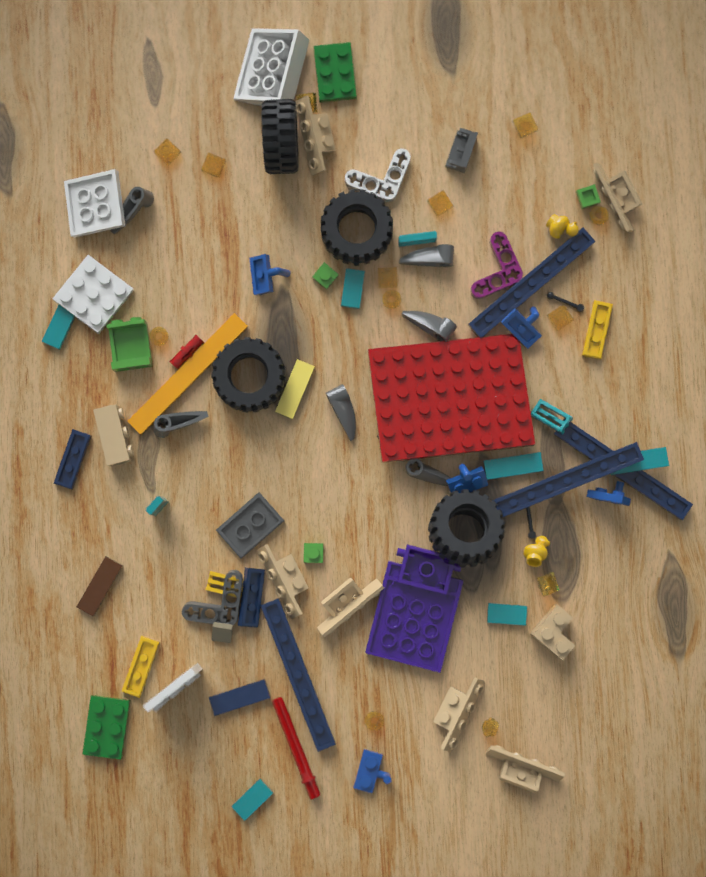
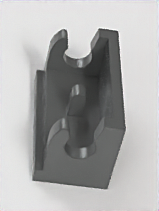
(461, 150)

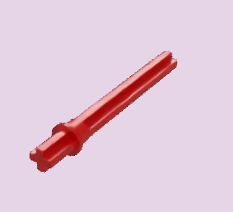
(296, 748)

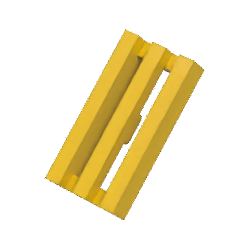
(211, 581)

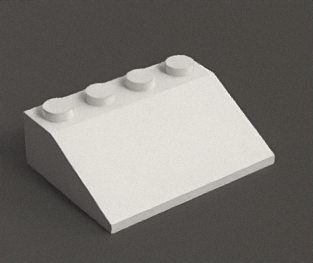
(271, 65)

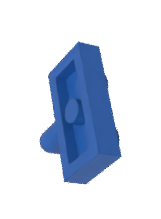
(262, 274)
(522, 327)
(467, 479)
(615, 498)
(369, 771)

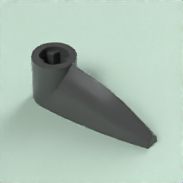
(134, 202)
(431, 256)
(433, 325)
(343, 409)
(176, 421)
(427, 473)

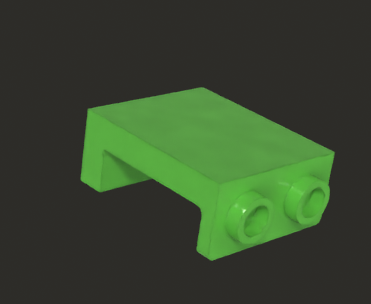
(129, 344)

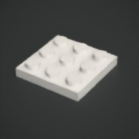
(94, 203)
(93, 294)
(174, 688)

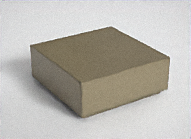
(222, 632)

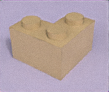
(549, 632)

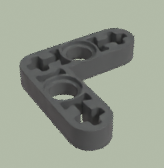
(220, 610)

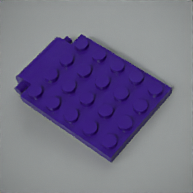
(415, 609)

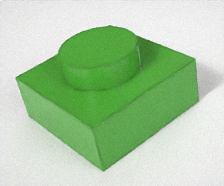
(588, 196)
(325, 276)
(313, 552)

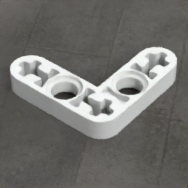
(387, 183)

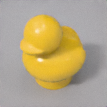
(558, 225)
(536, 552)

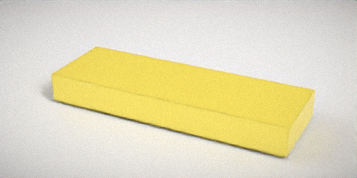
(295, 389)

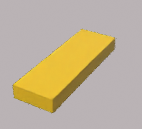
(597, 330)
(140, 666)

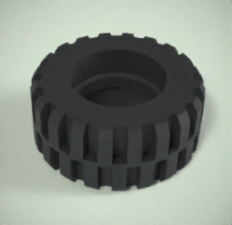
(280, 136)
(362, 203)
(248, 349)
(476, 507)

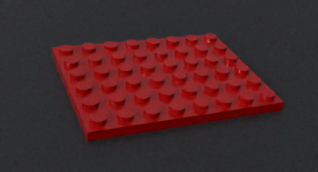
(450, 398)

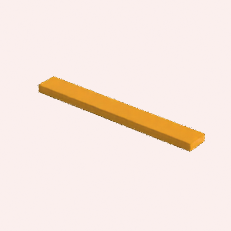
(187, 374)

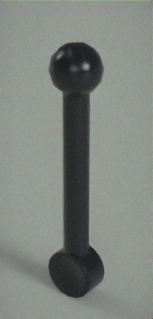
(579, 308)
(531, 534)

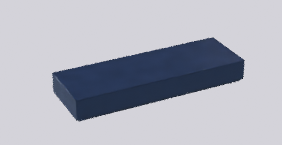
(72, 459)
(251, 597)
(239, 697)

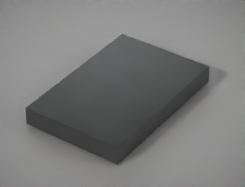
(250, 525)

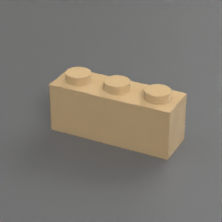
(113, 435)

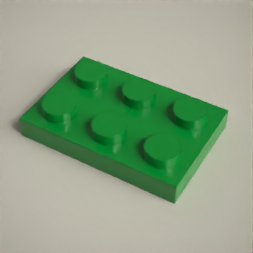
(335, 72)
(106, 727)

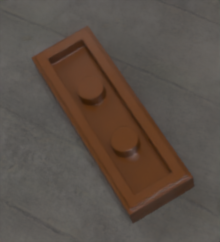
(99, 586)

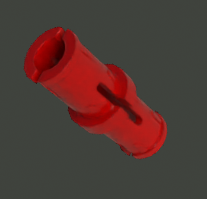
(186, 352)

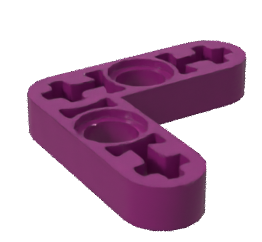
(506, 268)

